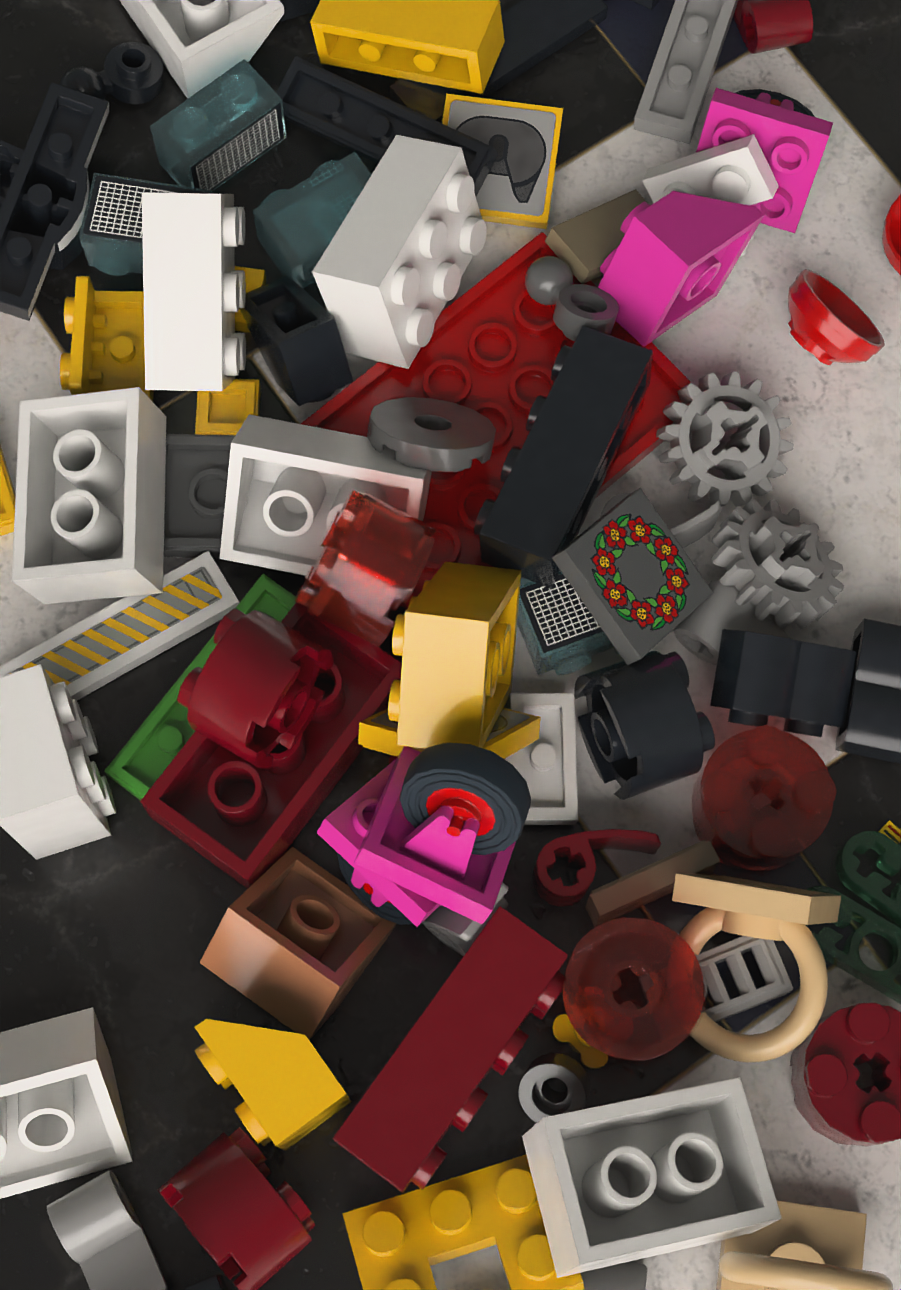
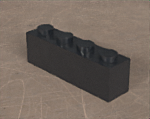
(565, 454)

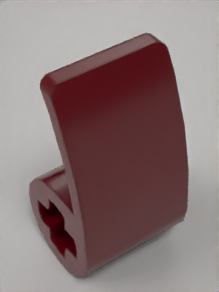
(773, 23)
(578, 850)

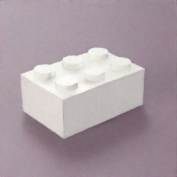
(401, 251)
(192, 290)
(90, 496)
(47, 782)
(649, 1176)

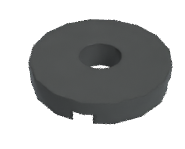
(431, 433)

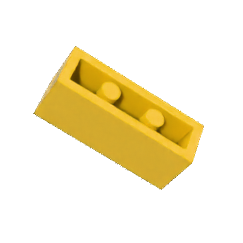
(412, 39)

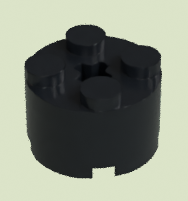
(643, 723)

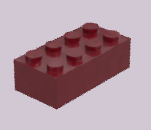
(251, 814)
(450, 1051)

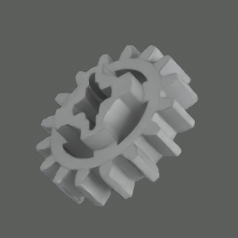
(742, 454)
(777, 564)

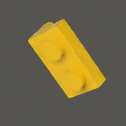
(105, 340)

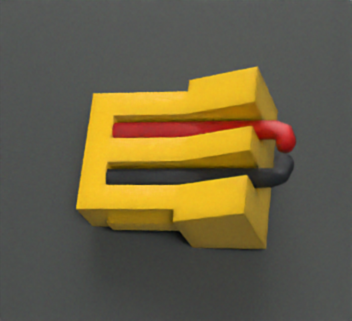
(892, 832)

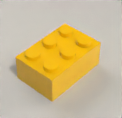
(455, 656)

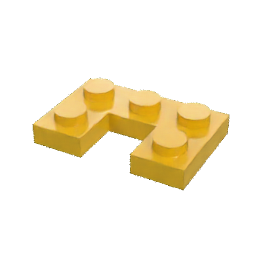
(488, 1207)

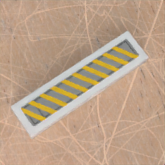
(132, 629)

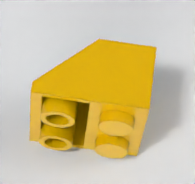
(277, 1075)

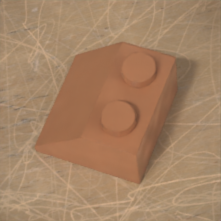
(296, 942)

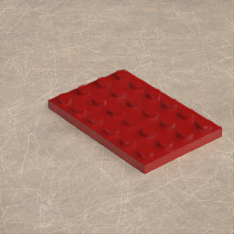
(494, 357)

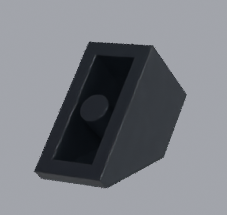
(297, 341)

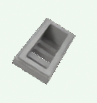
(769, 964)

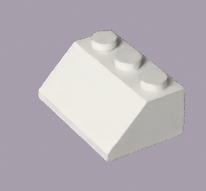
(203, 36)
(293, 481)
(58, 1104)

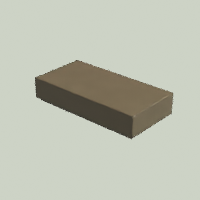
(592, 236)
(649, 882)

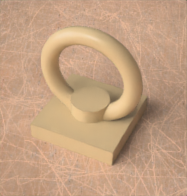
(763, 913)
(800, 1252)

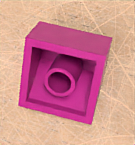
(674, 259)

